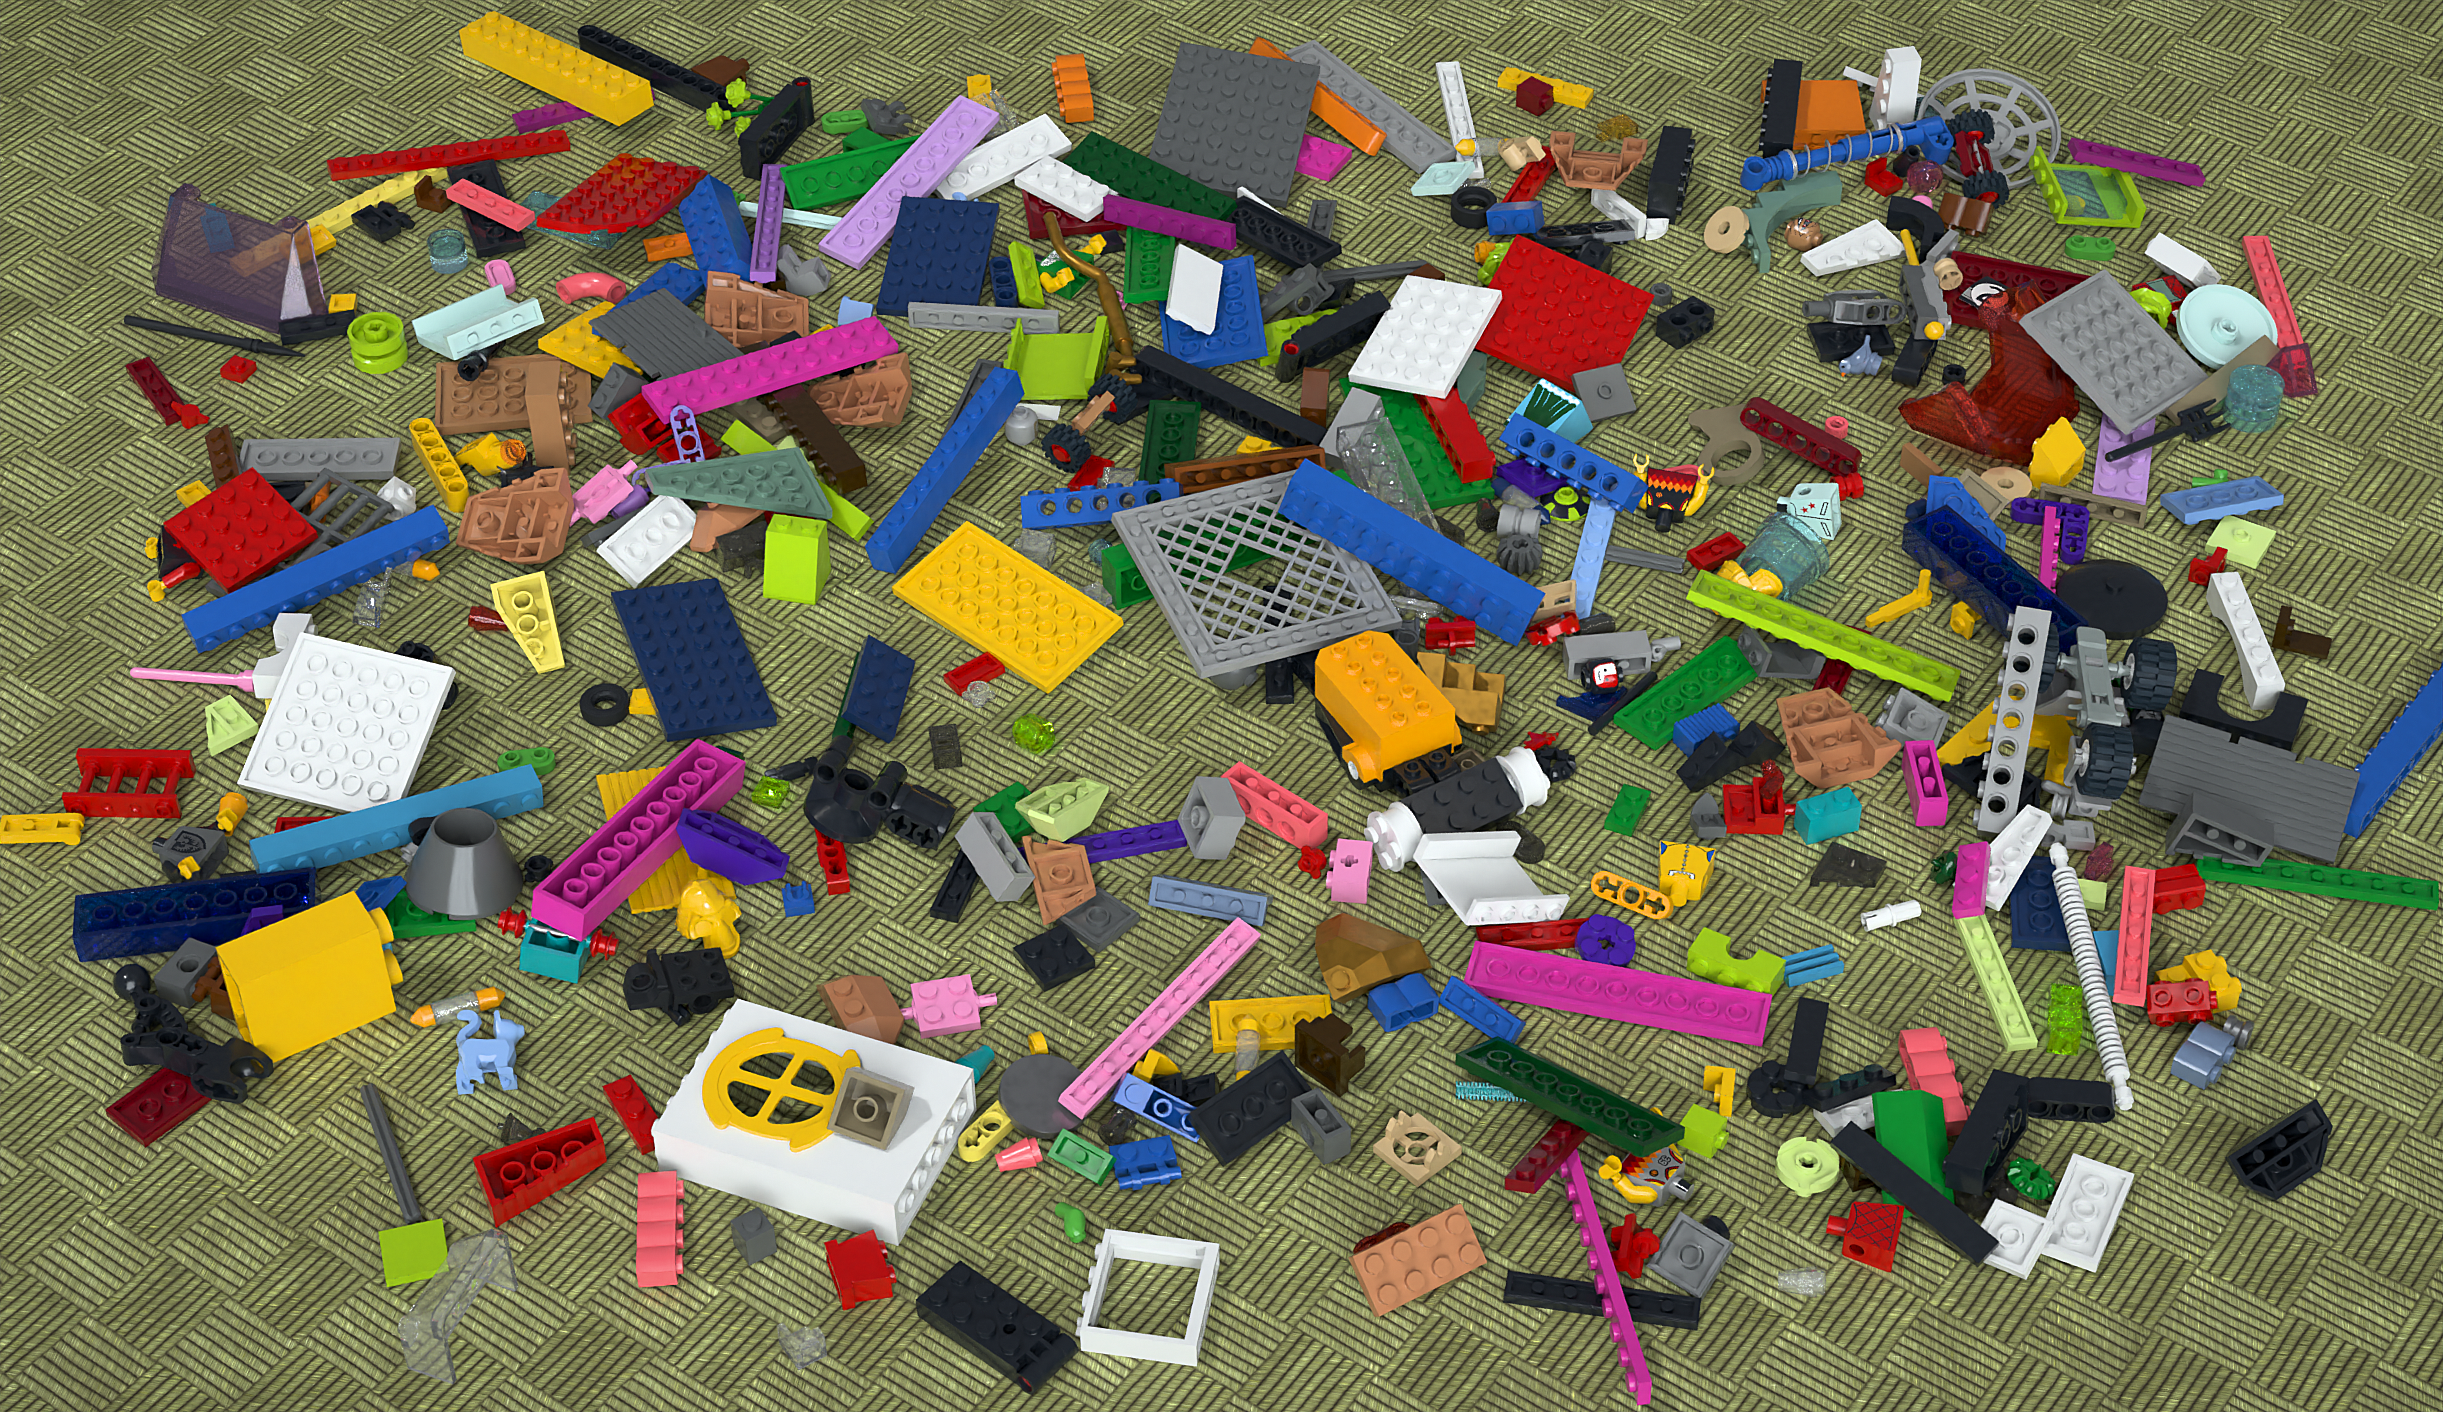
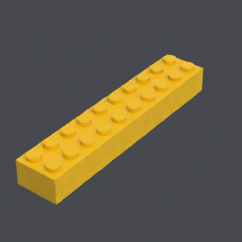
(556, 68)

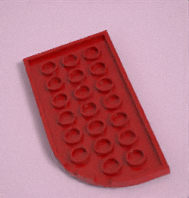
(622, 195)

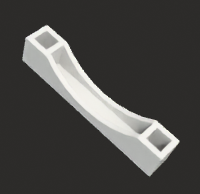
(2258, 666)

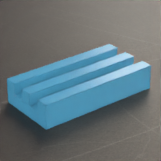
(1808, 961)

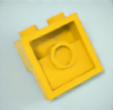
(2209, 968)

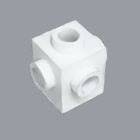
(401, 496)

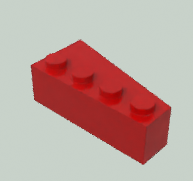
(537, 1167)

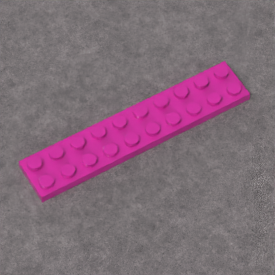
(770, 369)
(1619, 993)

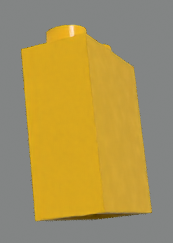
(310, 976)

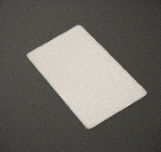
(1044, 412)

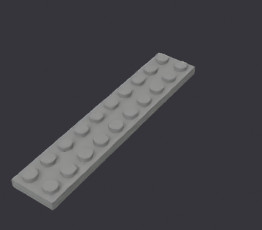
(1406, 135)

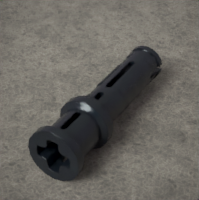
(478, 361)

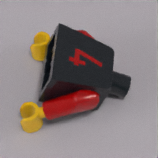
(172, 563)

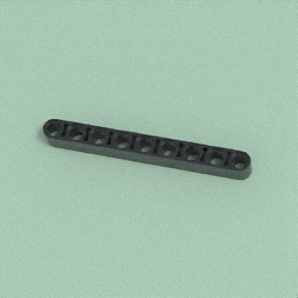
(661, 73)
(1226, 399)

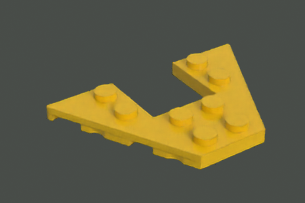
(2046, 733)

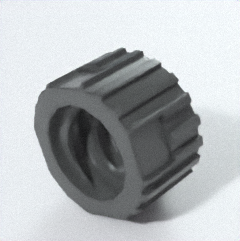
(1662, 294)

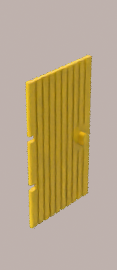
(666, 884)

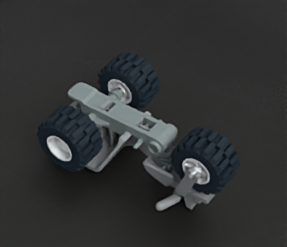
(2103, 756)

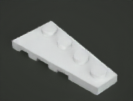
(1857, 248)

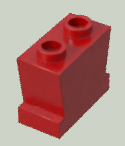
(859, 1269)

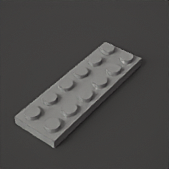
(307, 457)

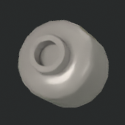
(1021, 426)

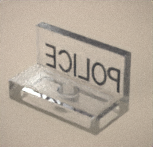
(373, 601)

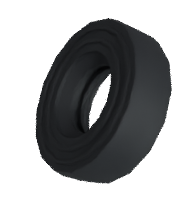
(608, 716)

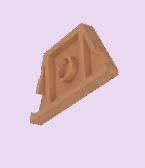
(1061, 876)

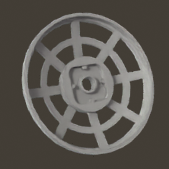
(2004, 130)

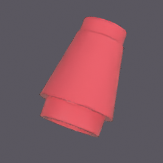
(1019, 1155)

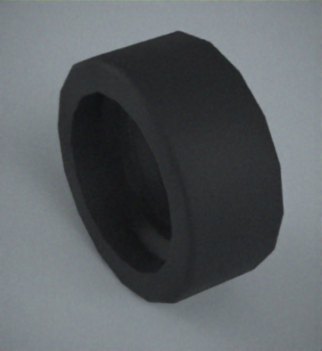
(1471, 196)

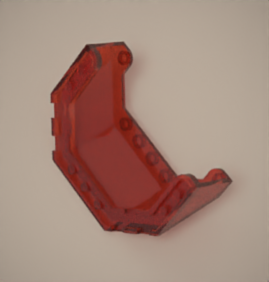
(2015, 396)

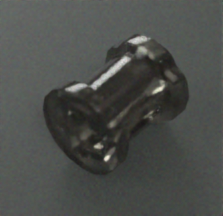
(1123, 1126)

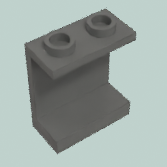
(1779, 659)

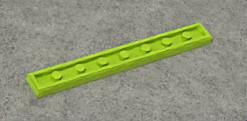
(844, 514)

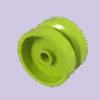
(377, 342)

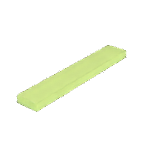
(1996, 983)

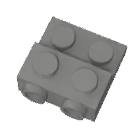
(1911, 718)

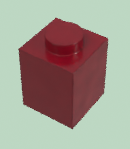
(1534, 96)

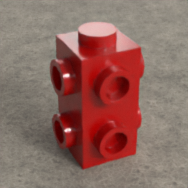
(2180, 1002)

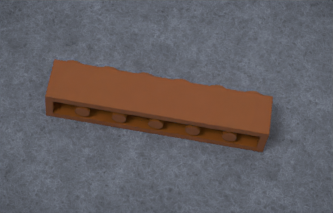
(1239, 468)

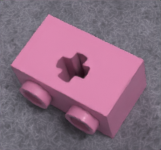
(1350, 871)

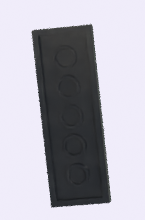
(485, 233)
(1280, 235)

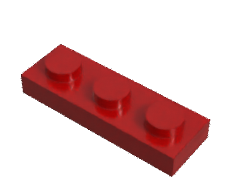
(632, 1111)

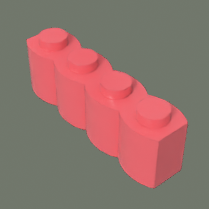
(1930, 1070)
(659, 1228)

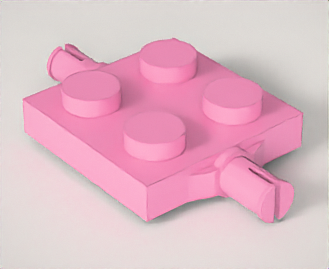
(602, 493)
(946, 1006)

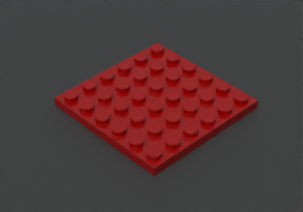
(1560, 314)

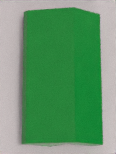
(1915, 1132)

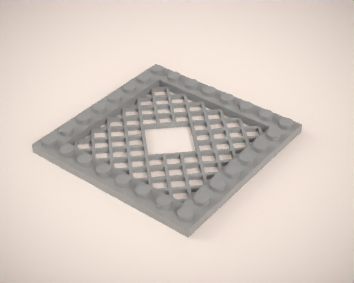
(1208, 659)

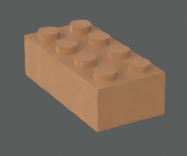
(550, 416)

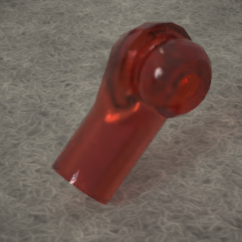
(1773, 777)

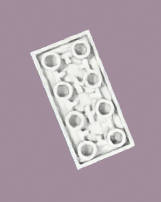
(1194, 289)

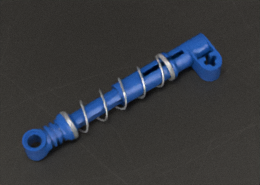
(1893, 139)

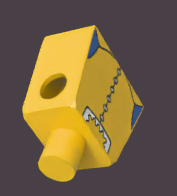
(1684, 871)

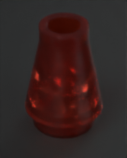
(485, 619)

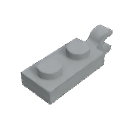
(1943, 248)

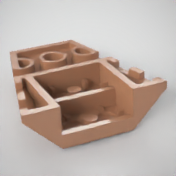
(1830, 740)

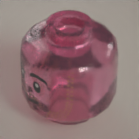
(1924, 176)

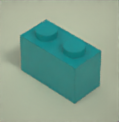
(1827, 815)

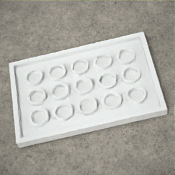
(1425, 336)

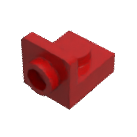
(1881, 179)
(2201, 570)

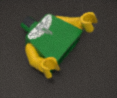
(1060, 277)

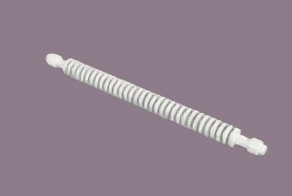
(2091, 976)

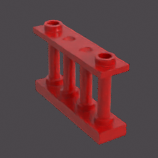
(129, 763)

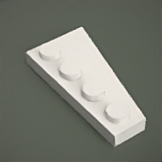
(2012, 853)

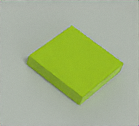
(413, 1251)

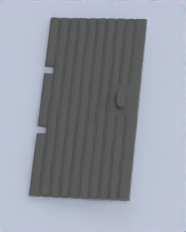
(664, 336)
(2302, 801)

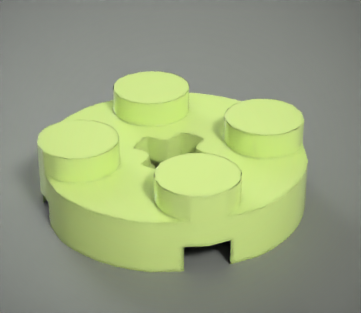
(1802, 1179)

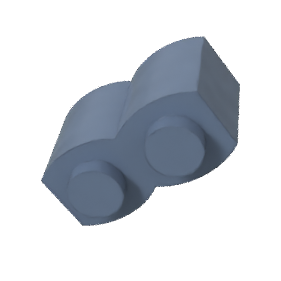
(2203, 1055)

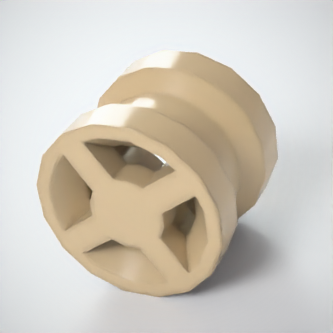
(1948, 274)

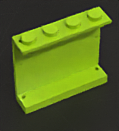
(1058, 363)

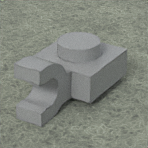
(2072, 833)

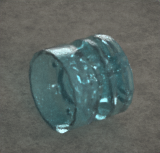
(2253, 398)

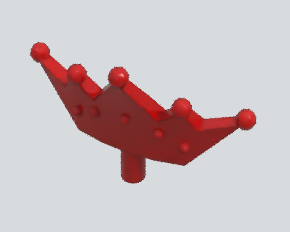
(1538, 740)

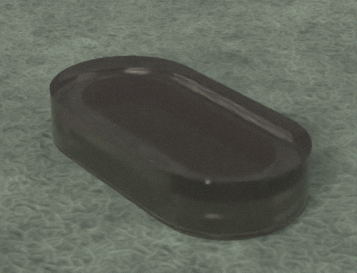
(1530, 848)

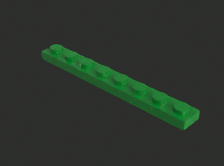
(2325, 881)

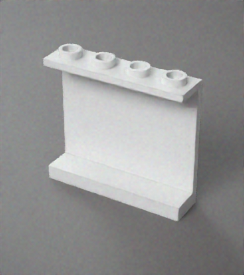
(1484, 879)

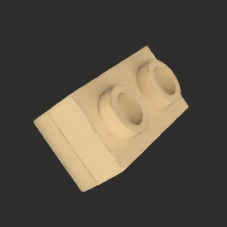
(1520, 150)

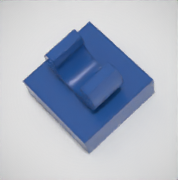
(798, 900)

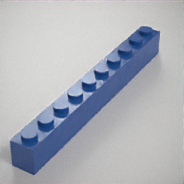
(944, 470)
(315, 579)
(2397, 754)

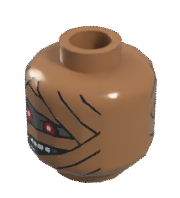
(1803, 234)

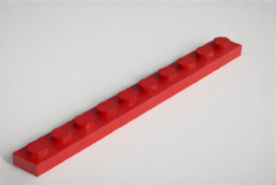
(447, 155)

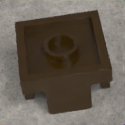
(1322, 1055)

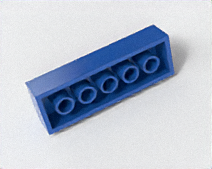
(716, 230)

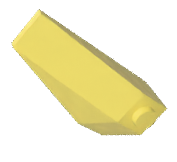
(531, 616)

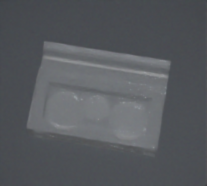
(1422, 609)

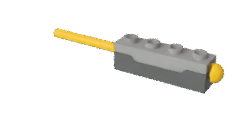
(1922, 296)

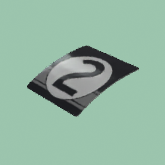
(1980, 290)

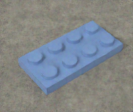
(2221, 500)

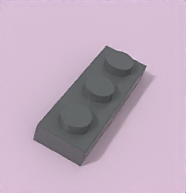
(1288, 290)

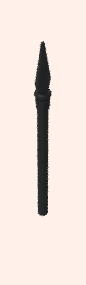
(249, 344)

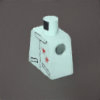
(1816, 506)

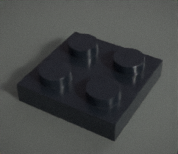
(1054, 957)

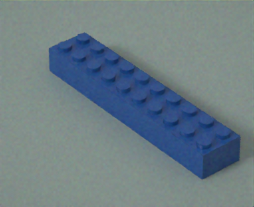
(1410, 552)

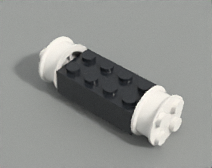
(1461, 804)

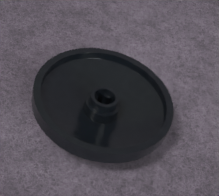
(2115, 597)

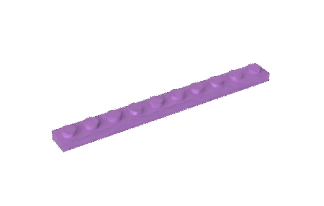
(768, 225)

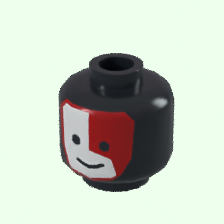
(1601, 676)

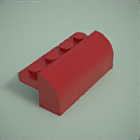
(640, 425)

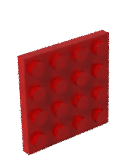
(240, 530)

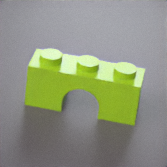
(1711, 960)

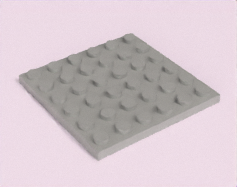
(2114, 351)

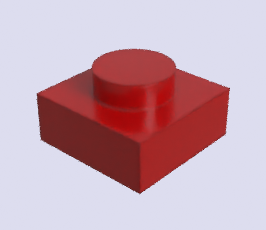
(238, 369)

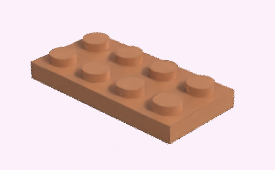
(1417, 1260)

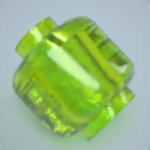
(1033, 733)

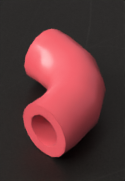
(591, 285)

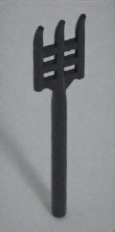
(2185, 427)

